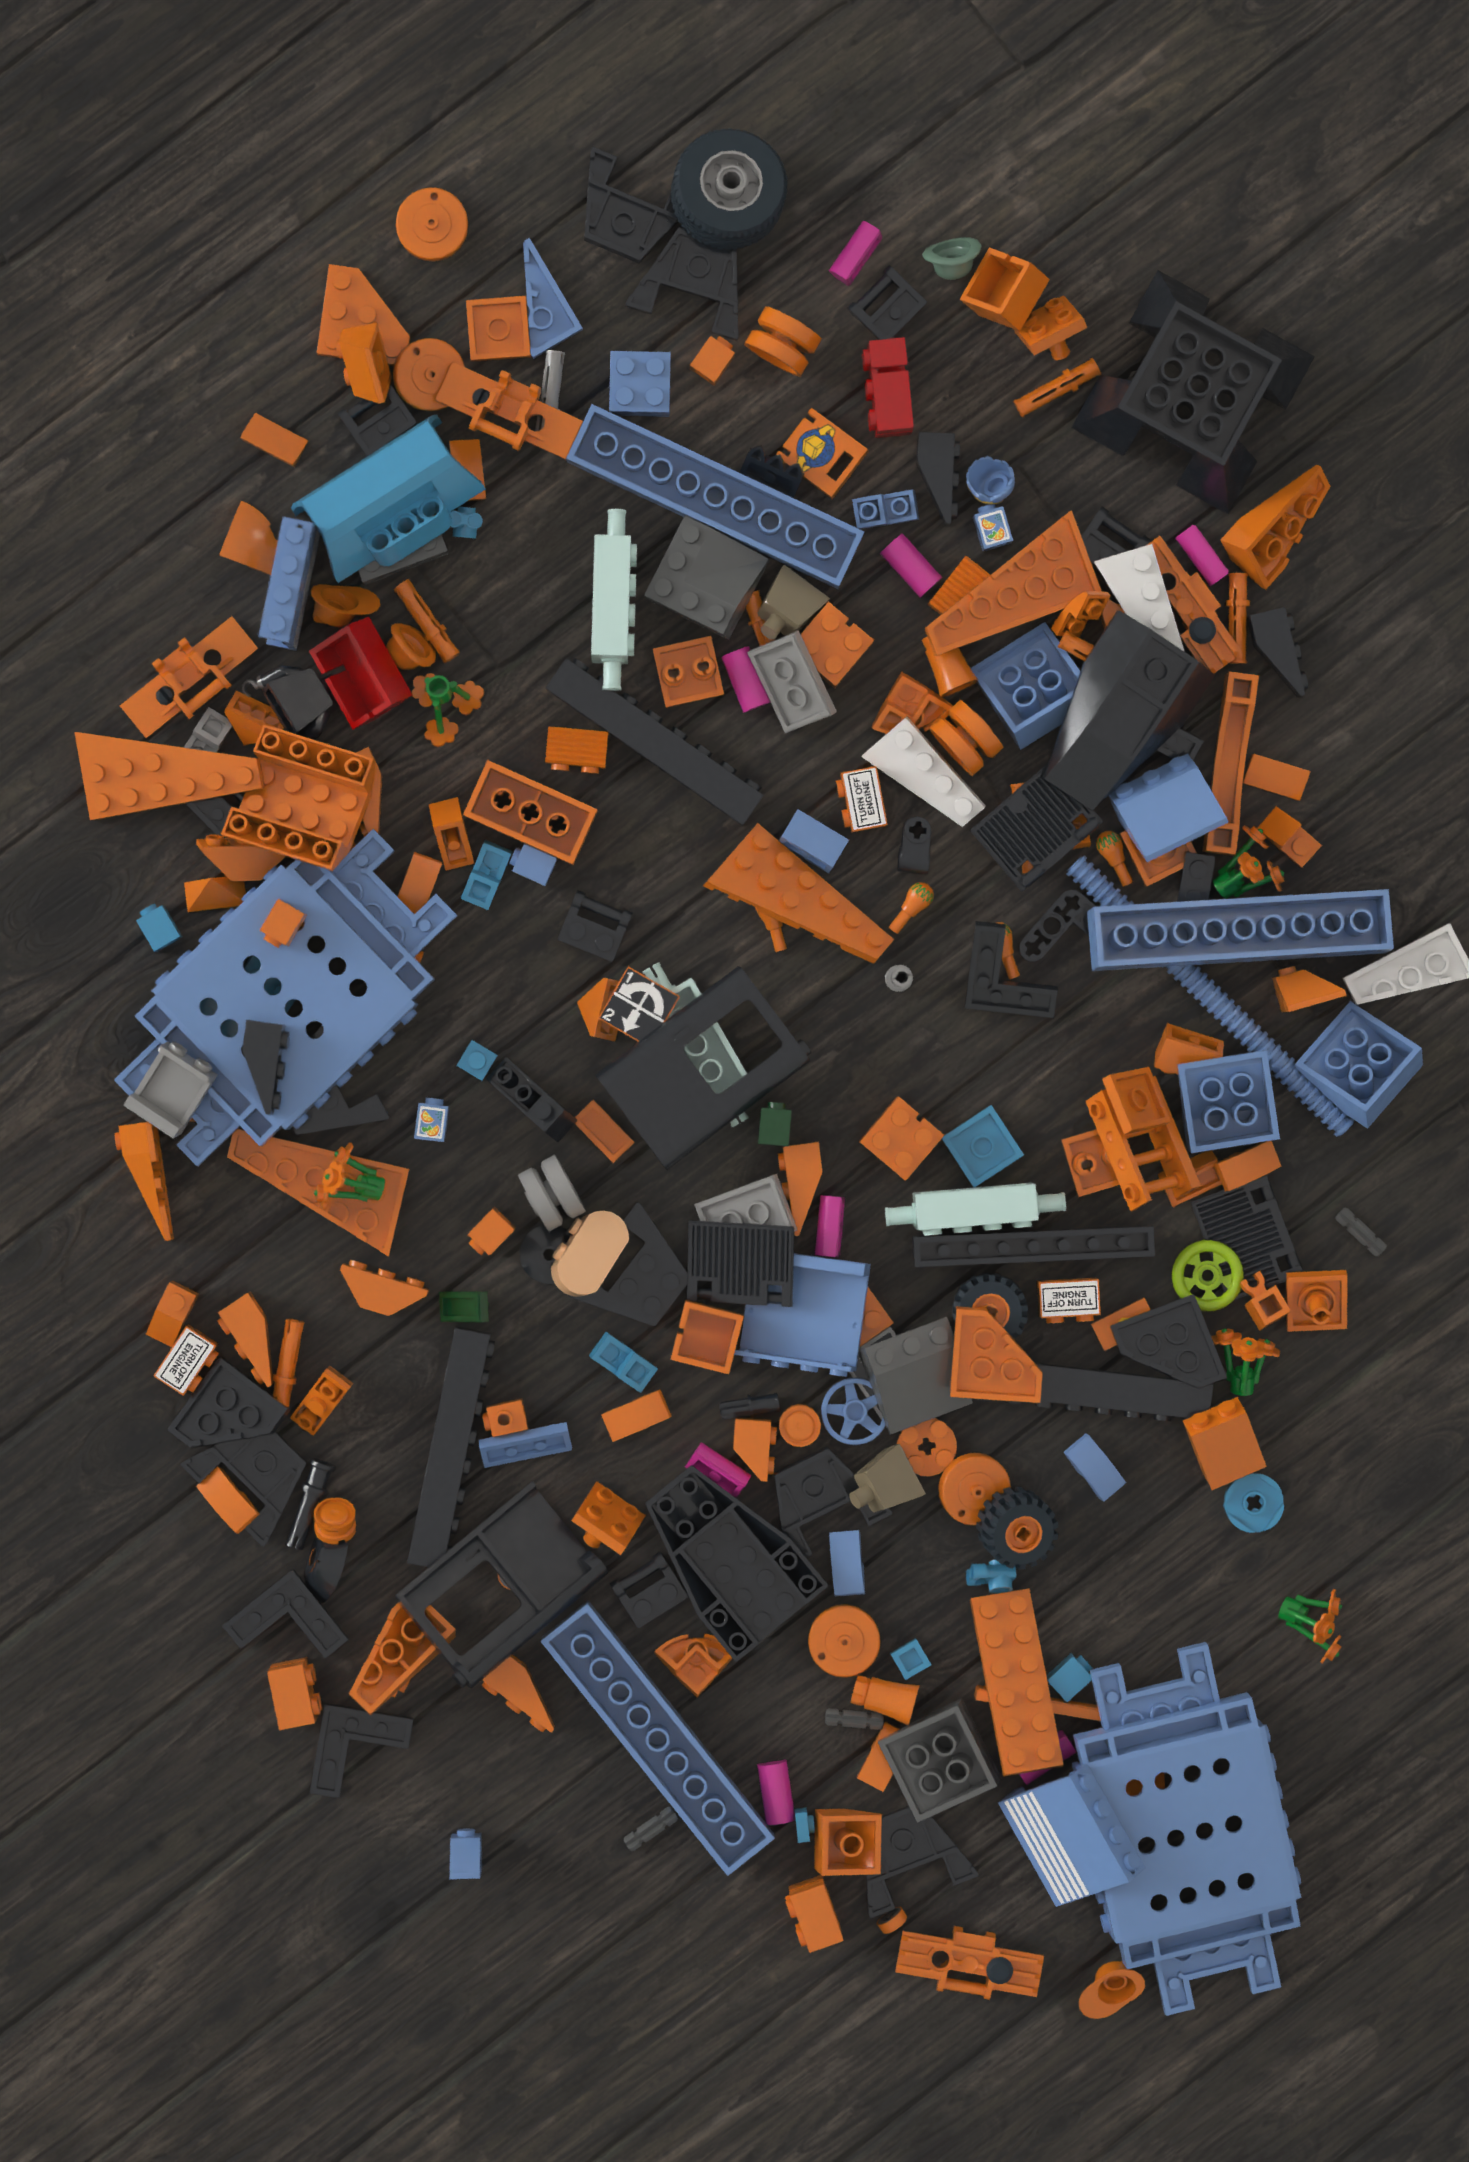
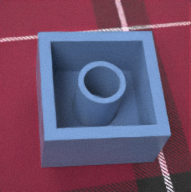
(640, 383)

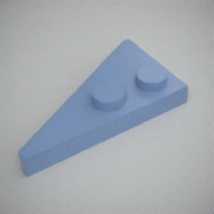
(548, 311)

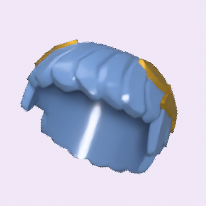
(990, 480)

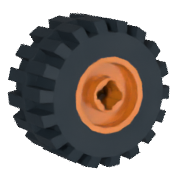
(1000, 1298)
(1017, 1527)

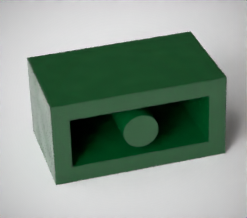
(774, 1124)

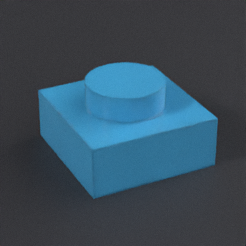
(477, 1060)
(910, 1659)
(804, 1825)

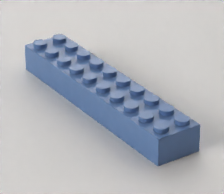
(714, 496)
(1240, 930)
(657, 1738)

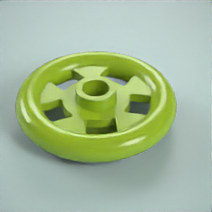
(1221, 1254)

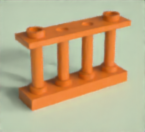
(1168, 1149)

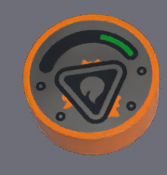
(892, 1920)

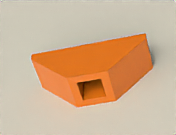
(238, 859)
(381, 1290)
(321, 1400)

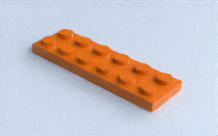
(1016, 1682)

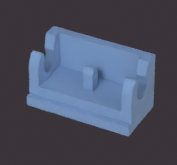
(813, 841)

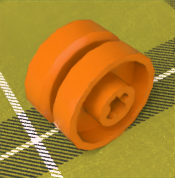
(783, 341)
(970, 734)

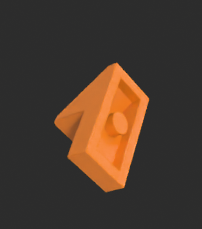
(1289, 836)

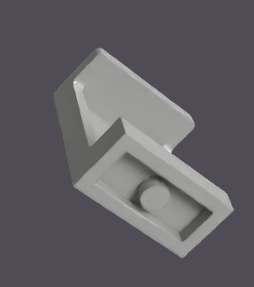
(171, 1089)

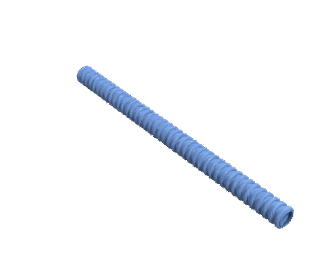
(1224, 1010)

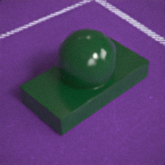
(464, 1306)

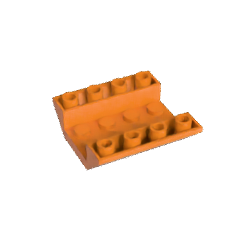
(308, 801)

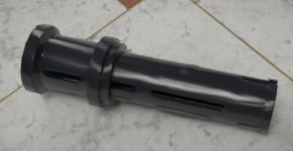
(313, 1490)

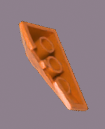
(1267, 532)
(144, 1159)
(397, 1657)

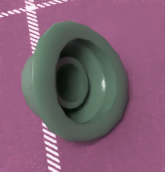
(953, 257)

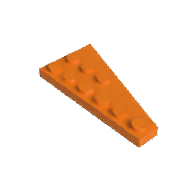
(1025, 588)
(144, 776)

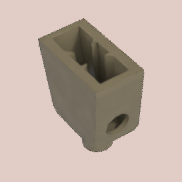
(789, 604)
(886, 1481)

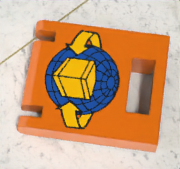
(818, 449)

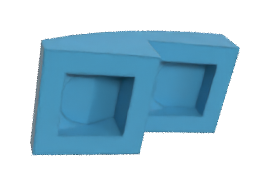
(486, 875)
(623, 1362)

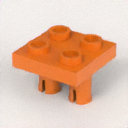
(688, 671)
(1089, 1163)

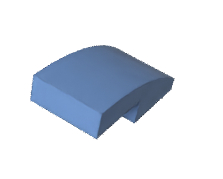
(885, 509)
(1094, 1467)
(847, 1563)

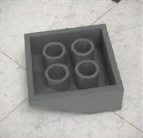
(706, 577)

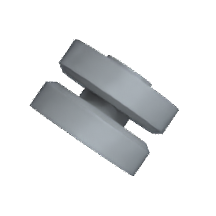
(547, 1195)

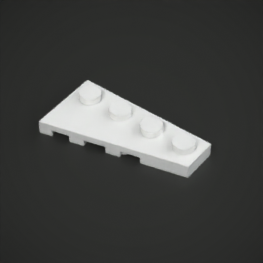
(1140, 590)
(921, 769)
(1416, 966)

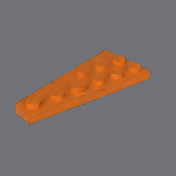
(788, 890)
(300, 1167)

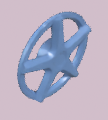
(853, 1411)

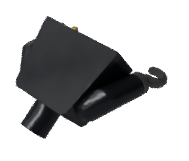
(296, 698)

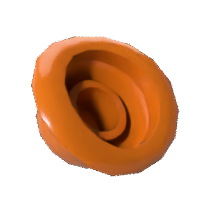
(409, 647)

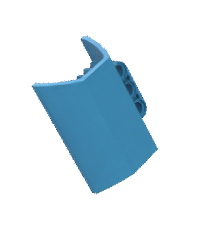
(387, 497)

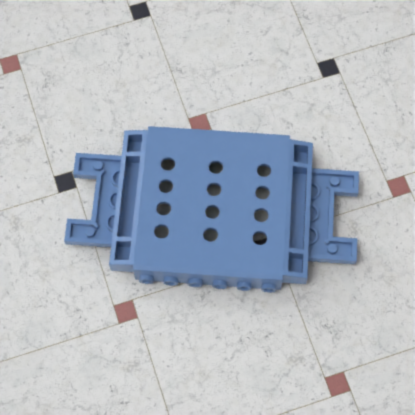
(359, 924)
(1167, 1731)

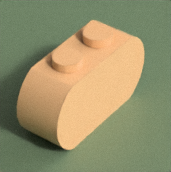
(589, 1253)

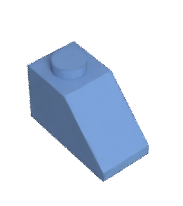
(465, 1854)

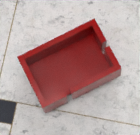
(888, 388)
(371, 677)

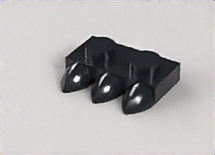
(772, 471)

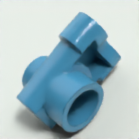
(465, 522)
(996, 1575)

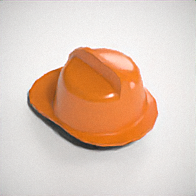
(341, 603)
(1111, 1990)

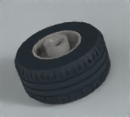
(729, 189)

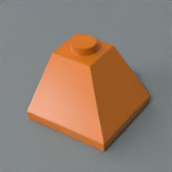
(1303, 989)

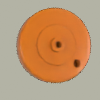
(432, 224)
(421, 371)
(969, 1483)
(844, 1640)

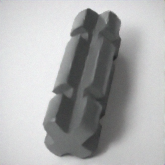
(1361, 1231)
(854, 1719)
(650, 1828)

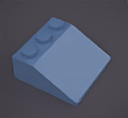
(1029, 684)
(1167, 807)
(1360, 1063)
(1227, 1101)

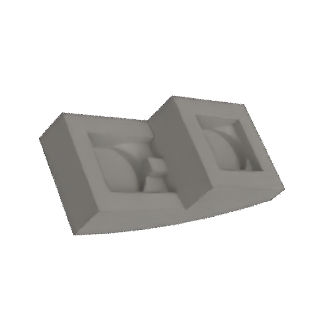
(209, 732)

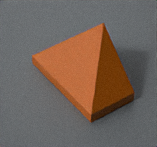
(248, 717)
(213, 893)
(592, 1005)

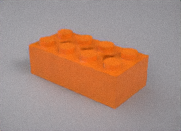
(524, 793)

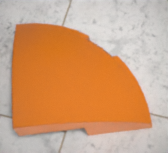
(250, 540)
(912, 700)
(694, 1660)

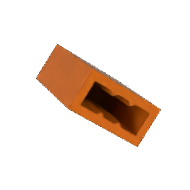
(1224, 1443)

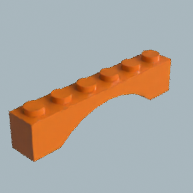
(1230, 758)

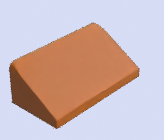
(274, 439)
(469, 456)
(1276, 777)
(1206, 1172)

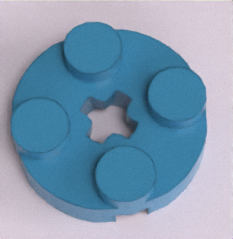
(1256, 1519)

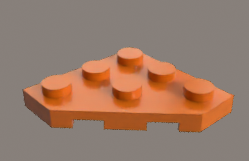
(353, 303)
(990, 1362)

